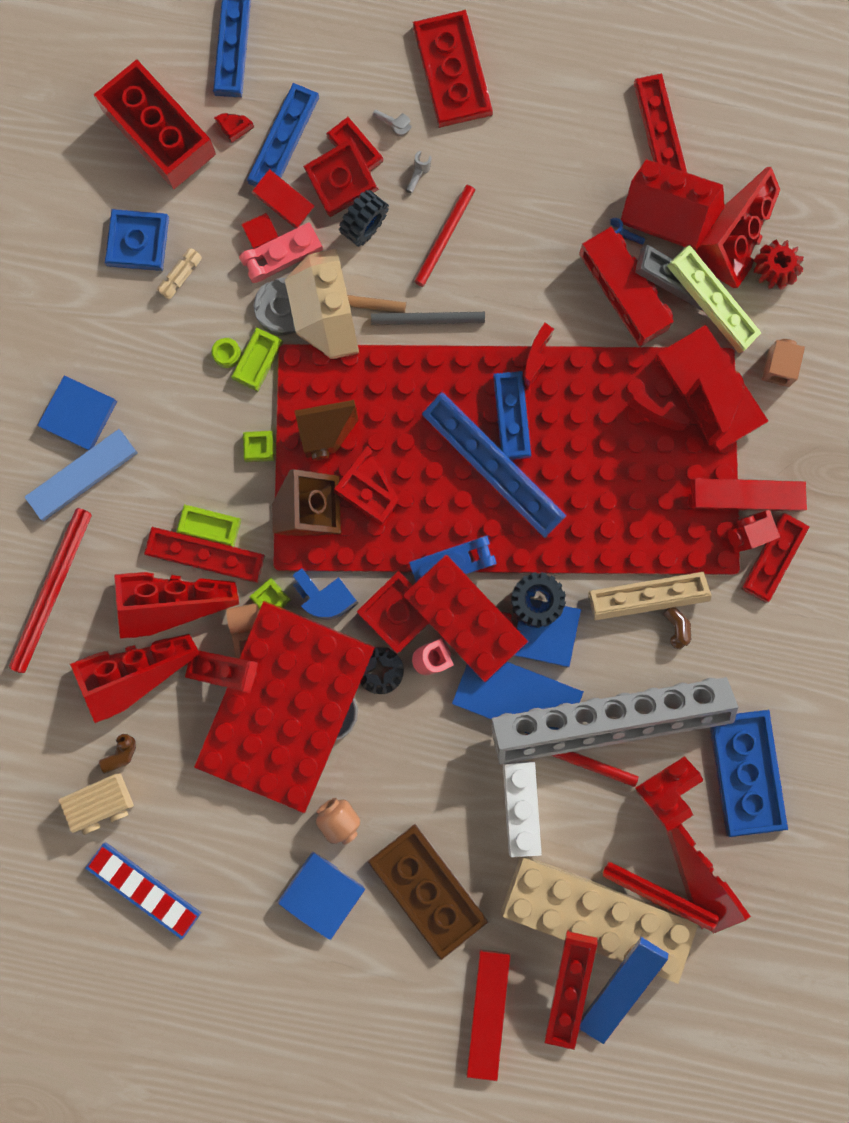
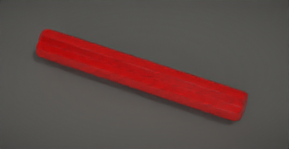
(661, 896)

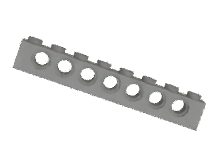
(718, 709)

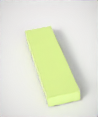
(714, 299)

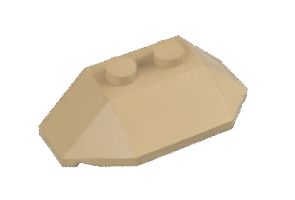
(322, 305)

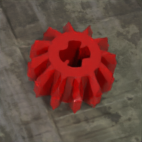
(783, 257)

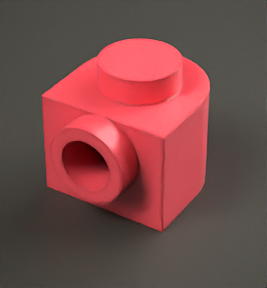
(432, 658)

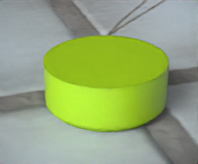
(226, 352)

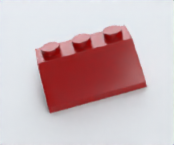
(672, 204)

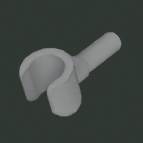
(399, 125)
(420, 168)

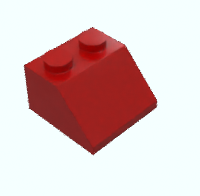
(716, 400)

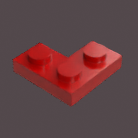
(664, 792)

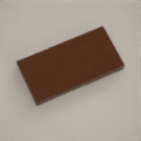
(428, 891)

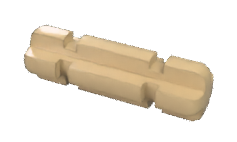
(179, 273)

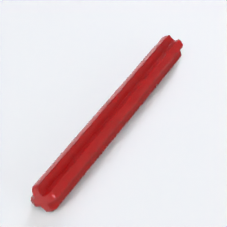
(50, 590)

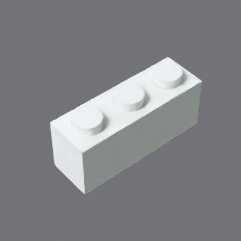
(522, 809)

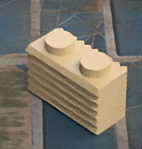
(96, 803)

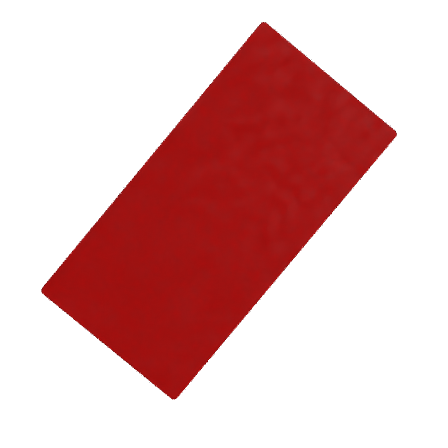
(590, 454)

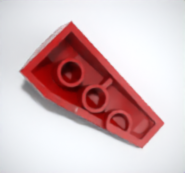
(738, 228)

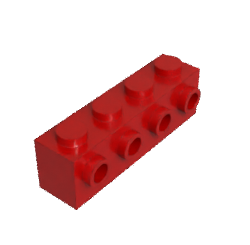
(627, 291)

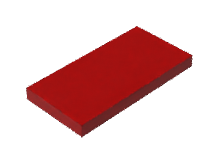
(452, 68)
(698, 356)

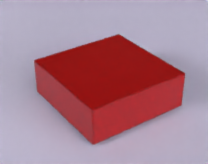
(259, 230)

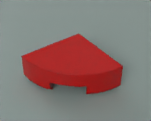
(234, 125)

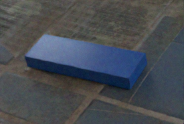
(512, 415)

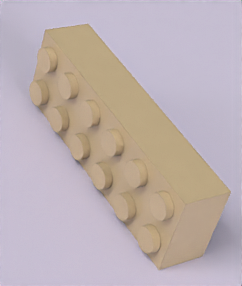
(564, 902)

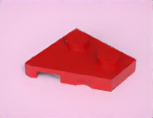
(367, 488)

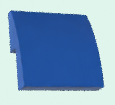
(321, 895)

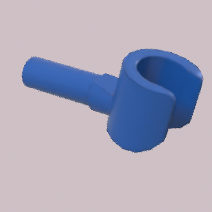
(616, 222)

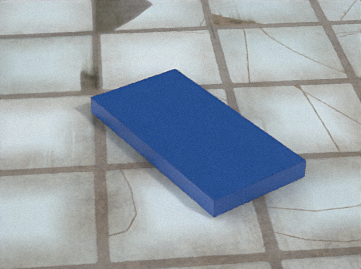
(511, 691)
(749, 775)

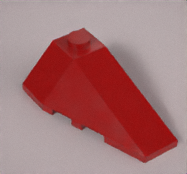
(158, 604)
(121, 679)
(700, 883)

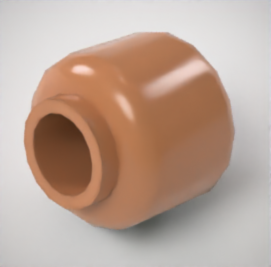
(338, 821)

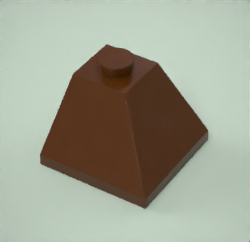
(325, 428)
(307, 505)

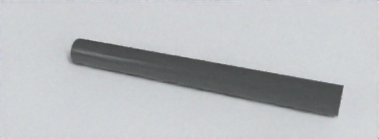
(427, 318)

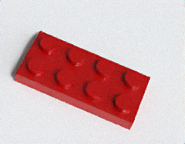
(465, 618)

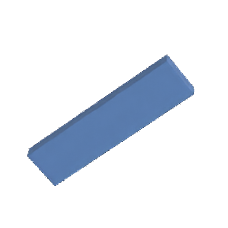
(81, 475)

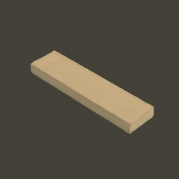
(649, 596)

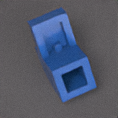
(324, 604)

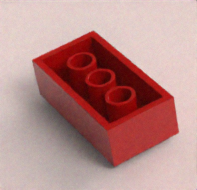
(155, 124)

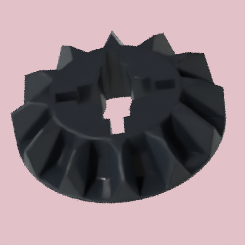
(391, 679)

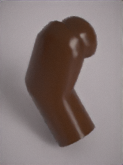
(682, 628)
(123, 754)

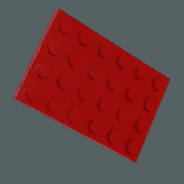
(297, 704)

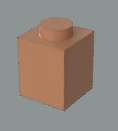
(783, 362)

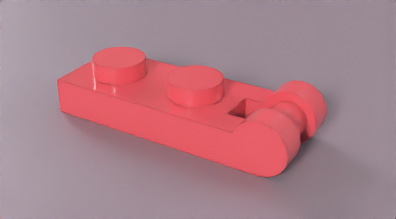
(281, 252)

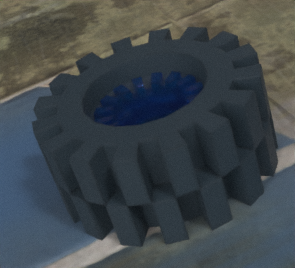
(363, 218)
(548, 611)

